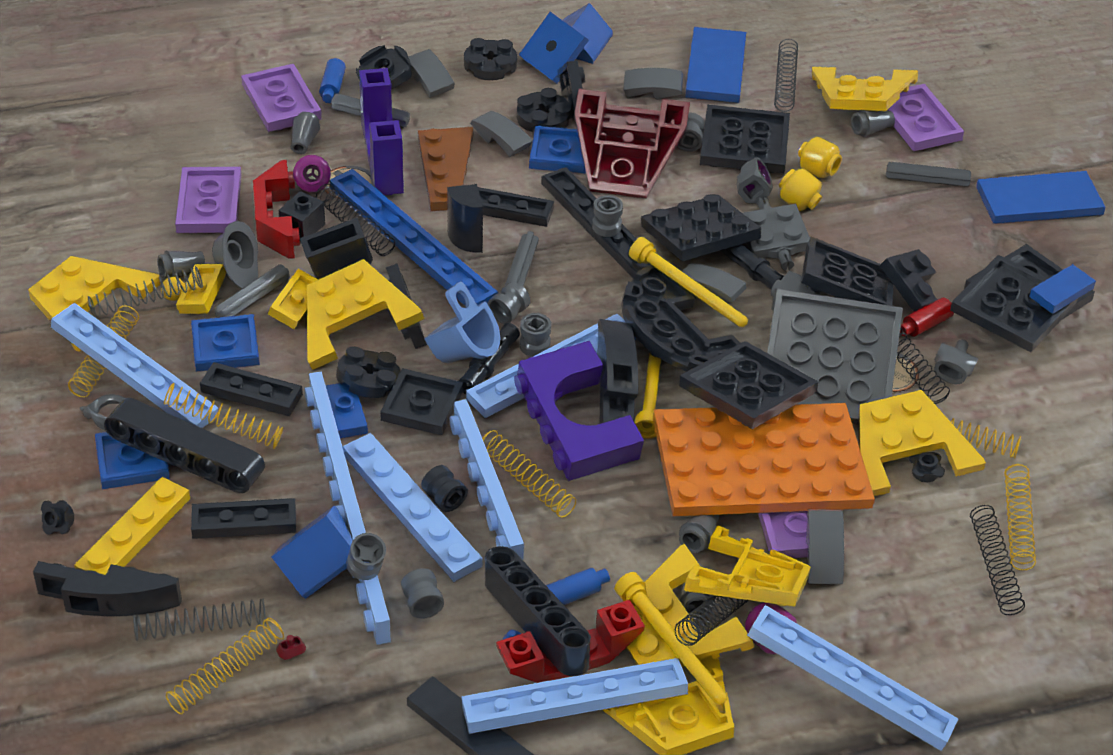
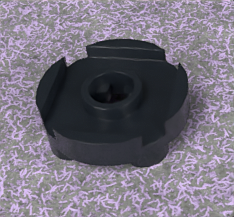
(500, 52)
(394, 59)
(533, 109)
(368, 372)

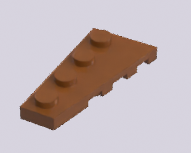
(444, 161)

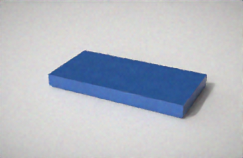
(716, 65)
(1040, 197)

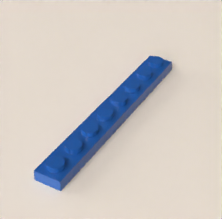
(411, 237)

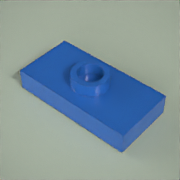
(346, 410)

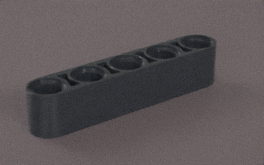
(184, 445)
(537, 611)

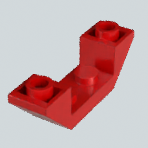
(271, 230)
(614, 631)

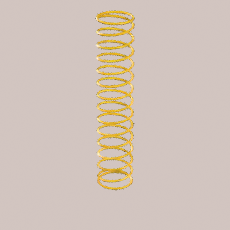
(118, 312)
(995, 431)
(276, 434)
(557, 510)
(1030, 512)
(198, 677)

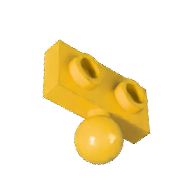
(200, 299)
(292, 301)

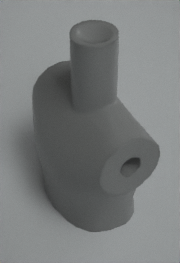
(954, 363)

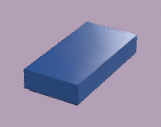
(1062, 288)

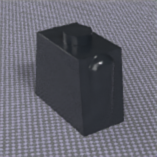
(336, 248)

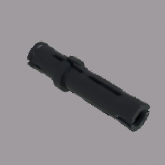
(757, 268)
(508, 335)

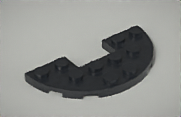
(653, 310)

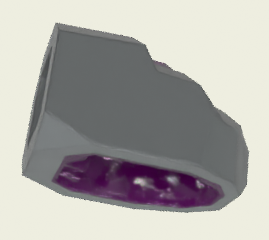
(754, 181)

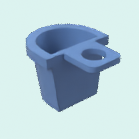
(467, 335)

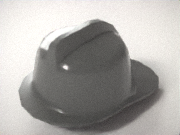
(238, 253)

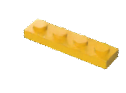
(135, 527)

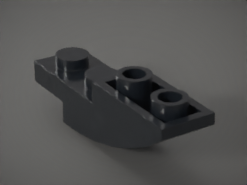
(619, 370)
(118, 593)

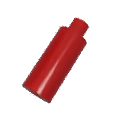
(927, 317)

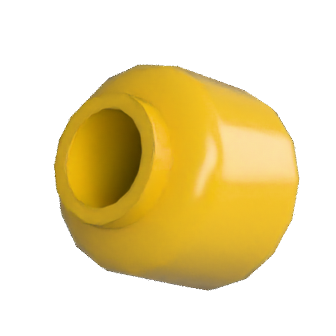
(820, 157)
(801, 189)

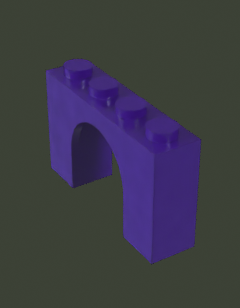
(380, 132)
(575, 447)

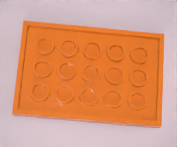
(783, 465)

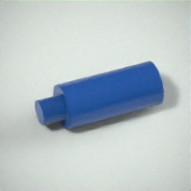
(332, 79)
(579, 585)

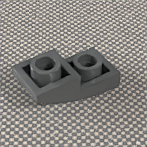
(431, 73)
(660, 81)
(505, 132)
(716, 281)
(825, 546)

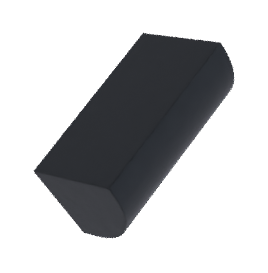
(465, 218)

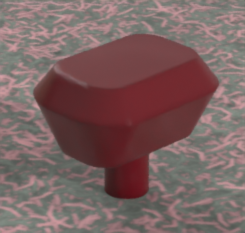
(290, 647)

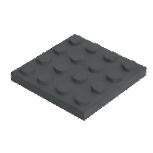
(839, 344)

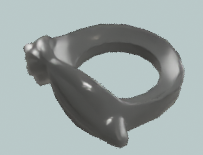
(92, 409)

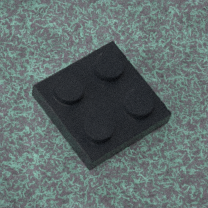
(421, 401)

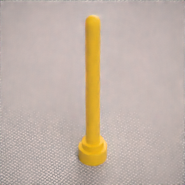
(644, 252)
(644, 418)
(633, 588)

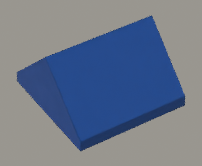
(593, 27)
(315, 553)

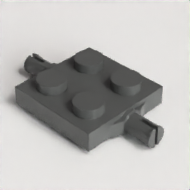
(781, 232)

